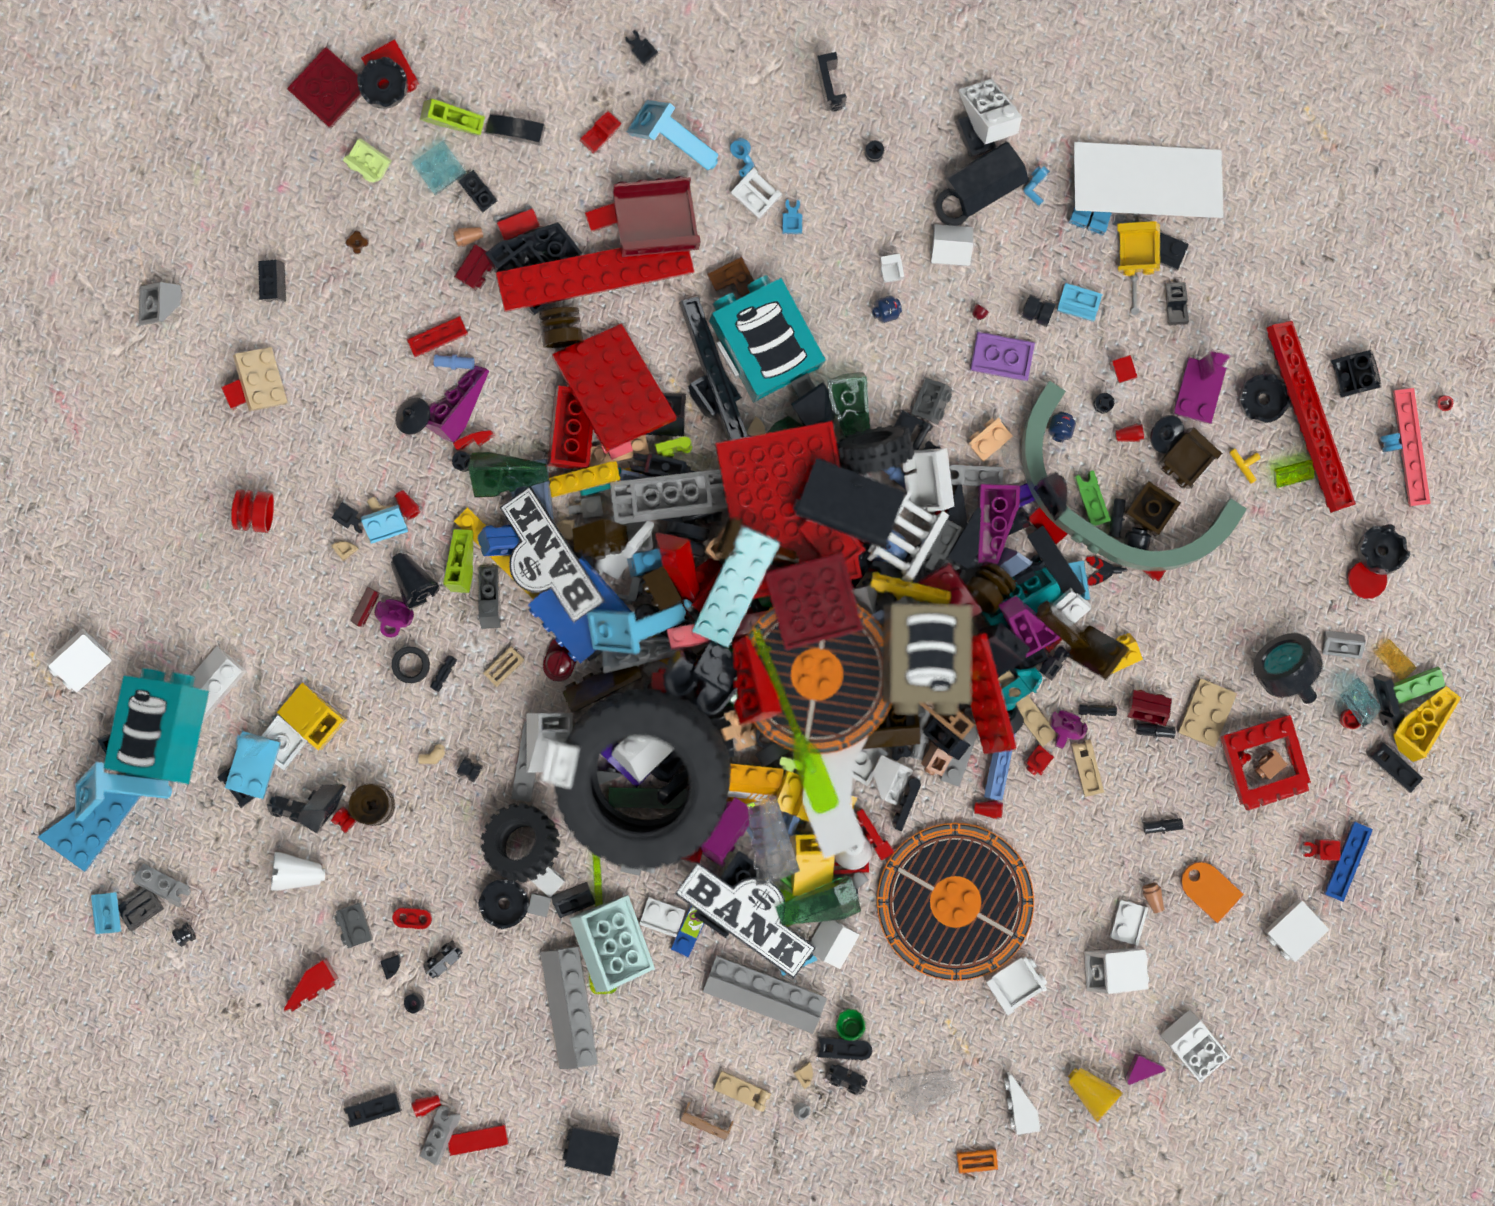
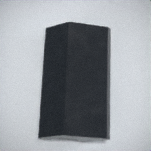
(987, 179)

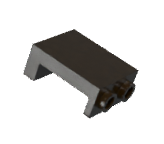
(1189, 458)

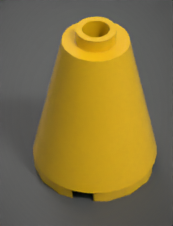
(1093, 1092)

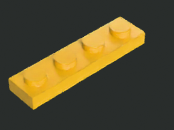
(584, 479)
(904, 588)

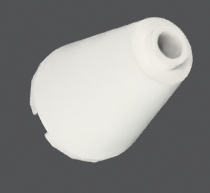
(855, 858)
(294, 872)

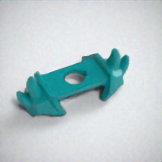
(1027, 683)

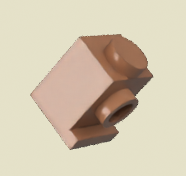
(936, 760)
(1270, 765)

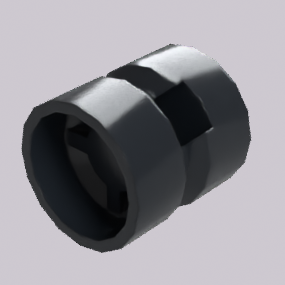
(1038, 310)

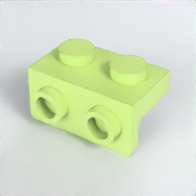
(367, 161)

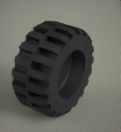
(503, 826)

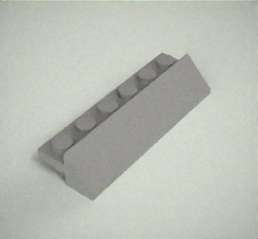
(668, 496)
(765, 994)
(569, 1008)

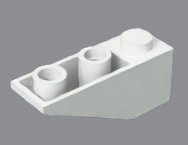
(1025, 1115)

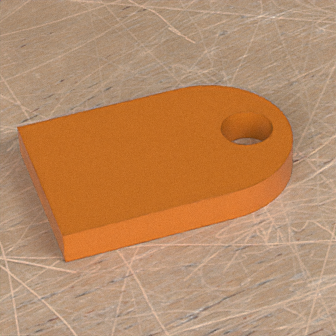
(1210, 891)

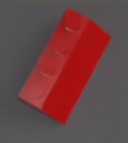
(569, 433)

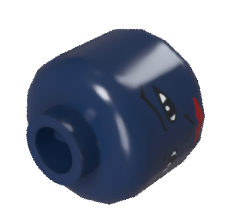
(887, 309)
(1062, 427)

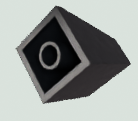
(1005, 648)

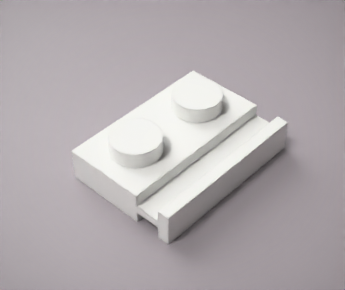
(1072, 605)
(560, 764)
(662, 917)
(1128, 922)

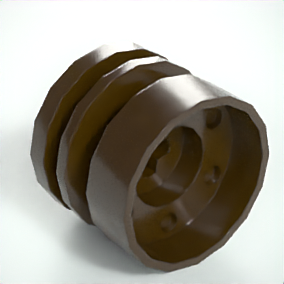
(560, 322)
(991, 586)
(360, 805)

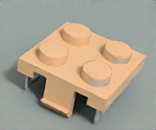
(744, 734)

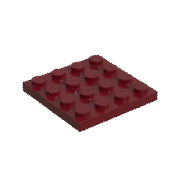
(813, 601)

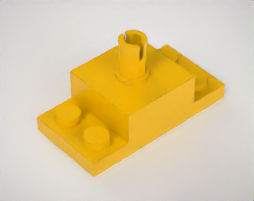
(791, 796)

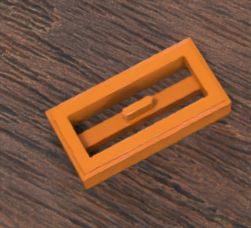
(978, 1160)

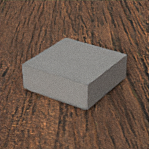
(539, 905)

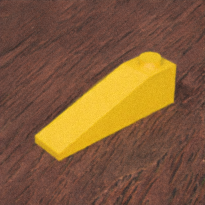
(1423, 725)

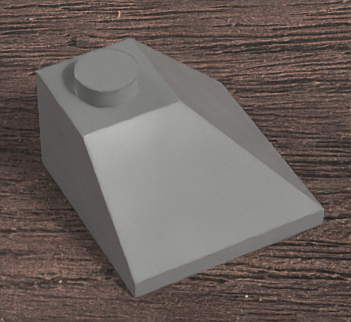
(158, 302)

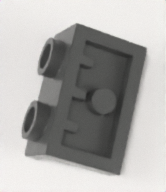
(932, 401)
(353, 925)

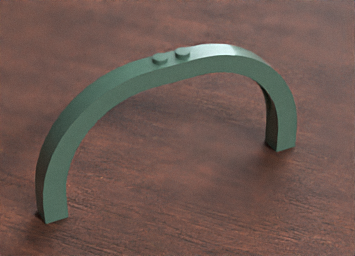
(1091, 536)

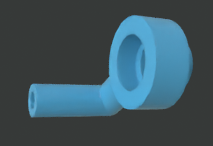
(740, 153)
(1038, 175)

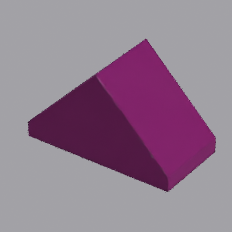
(1142, 1068)

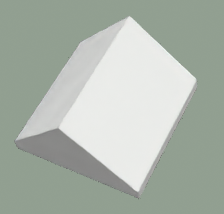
(952, 245)
(833, 942)

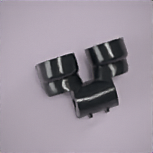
(679, 681)

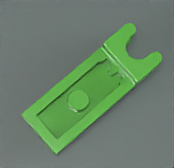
(1092, 499)

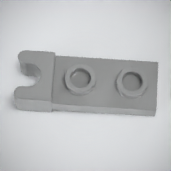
(977, 475)
(161, 885)
(439, 1135)

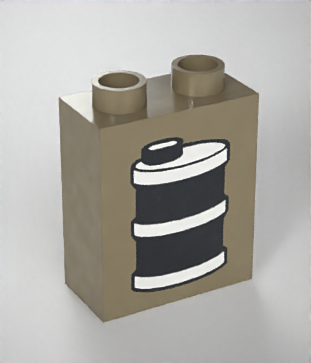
(926, 657)

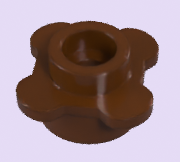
(356, 236)

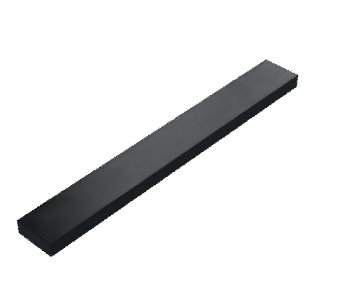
(713, 369)

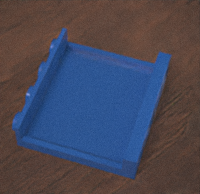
(575, 635)

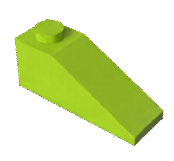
(451, 117)
(460, 562)

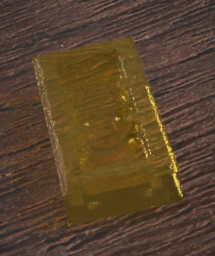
(1395, 660)

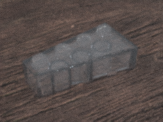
(771, 842)

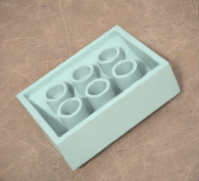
(612, 944)

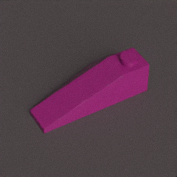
(453, 412)
(998, 512)

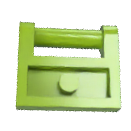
(674, 446)

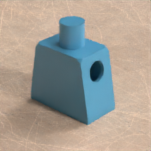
(644, 562)

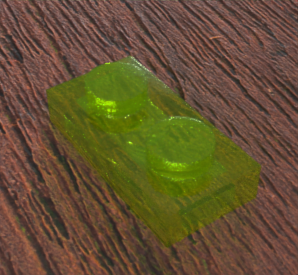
(1293, 473)

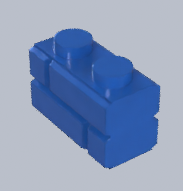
(497, 540)

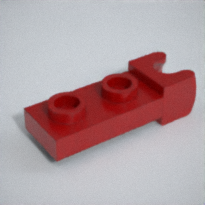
(882, 847)

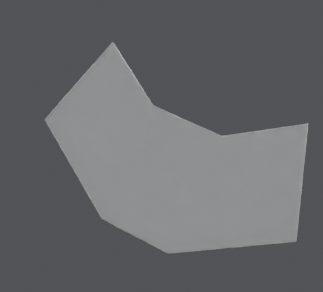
(838, 828)

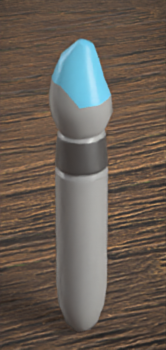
(693, 612)

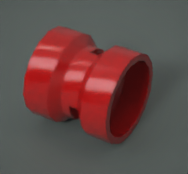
(1348, 719)
(344, 820)

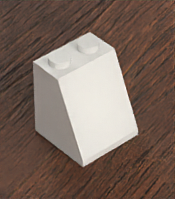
(1116, 970)

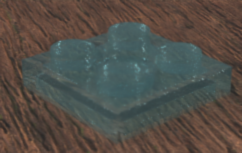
(439, 168)
(1361, 702)

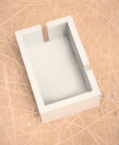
(932, 481)

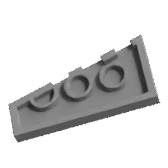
(650, 650)

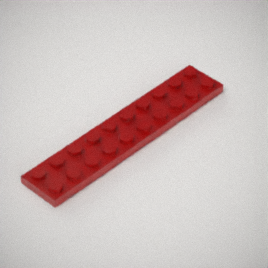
(586, 276)
(1310, 416)

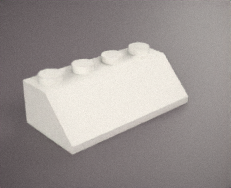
(218, 676)
(641, 755)

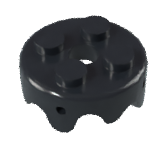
(382, 70)
(1277, 395)
(1391, 541)
(500, 917)

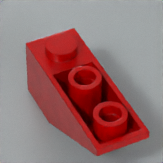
(313, 980)

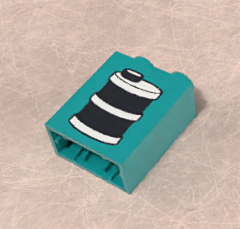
(766, 337)
(157, 726)

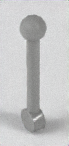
(497, 218)
(1134, 311)

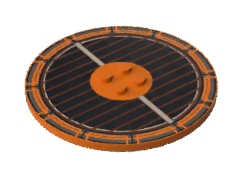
(829, 685)
(955, 901)

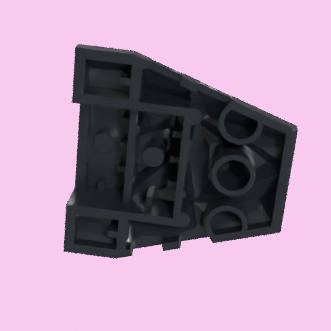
(528, 249)

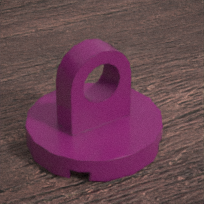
(393, 614)
(1067, 726)

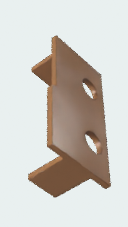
(703, 1125)

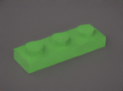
(1419, 684)

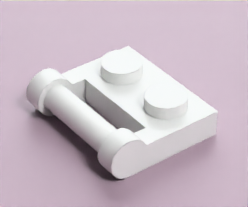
(753, 199)

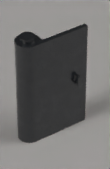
(847, 508)

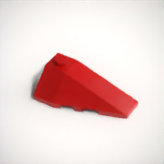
(679, 564)
(755, 691)

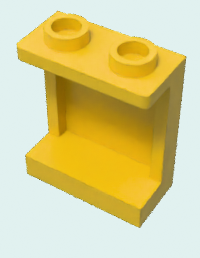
(1139, 247)

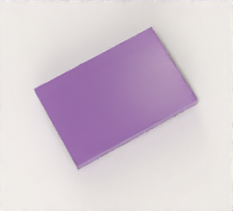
(1002, 356)

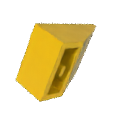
(311, 716)
(814, 869)

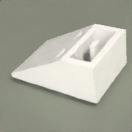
(990, 111)
(540, 731)
(1194, 1045)

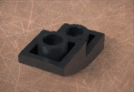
(477, 191)

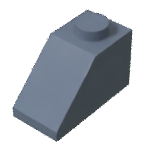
(1013, 561)

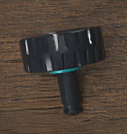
(1289, 667)

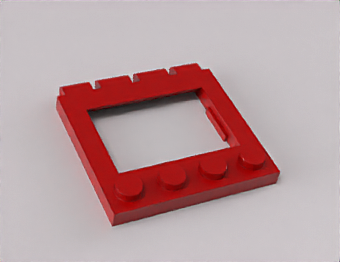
(1258, 735)

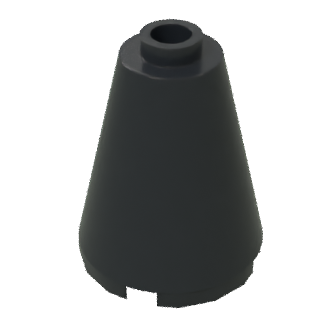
(412, 581)

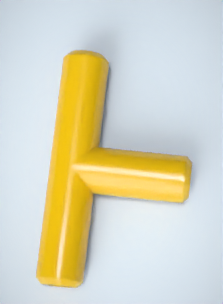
(1244, 464)

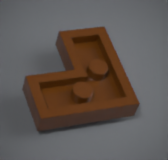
(732, 273)

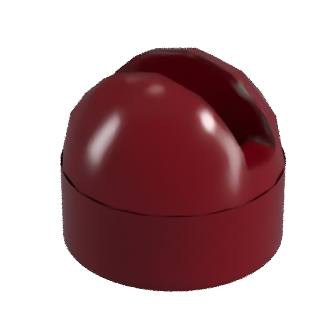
(979, 312)

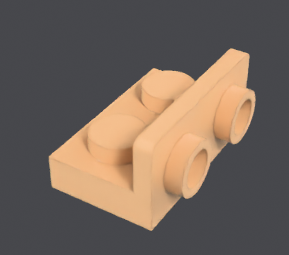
(990, 439)

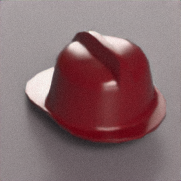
(557, 663)

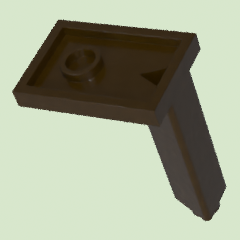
(782, 557)
(1088, 648)

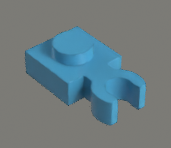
(792, 221)

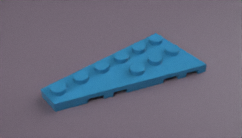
(85, 839)

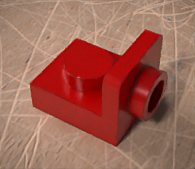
(1038, 760)

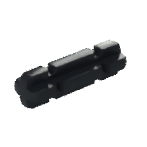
(443, 673)
(1097, 710)

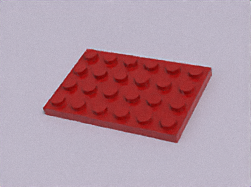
(614, 387)

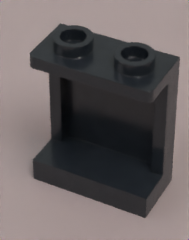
(824, 64)
(591, 1150)

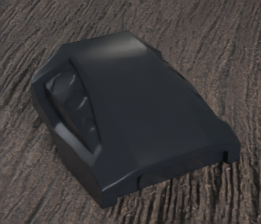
(1356, 373)

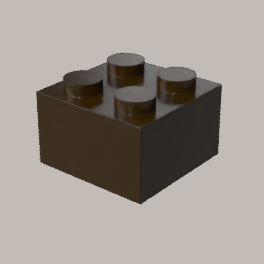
(1152, 508)
(600, 538)
(662, 589)

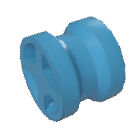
(1391, 442)

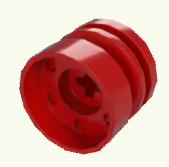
(250, 510)

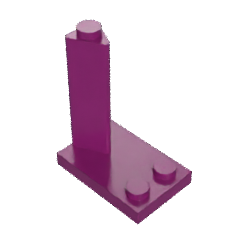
(1201, 387)

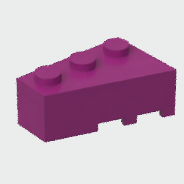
(1026, 625)
(731, 826)

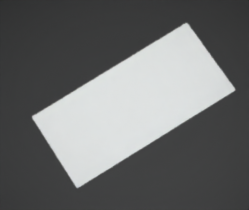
(1148, 180)

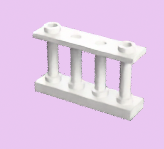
(918, 553)

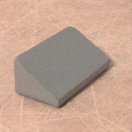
(1343, 644)

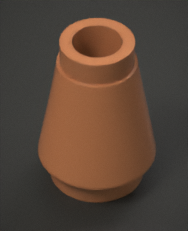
(466, 236)
(1153, 895)

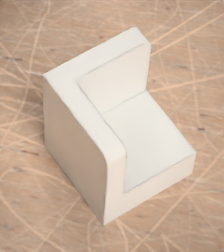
(891, 268)

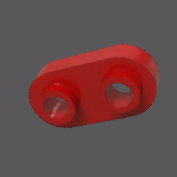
(412, 920)

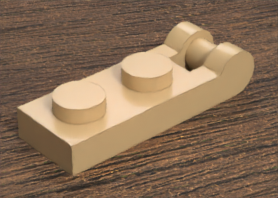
(1087, 768)
(741, 1090)

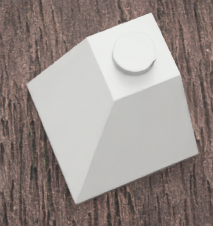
(891, 779)

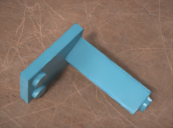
(656, 118)
(621, 633)
(252, 764)
(93, 784)

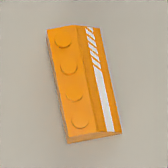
(753, 782)

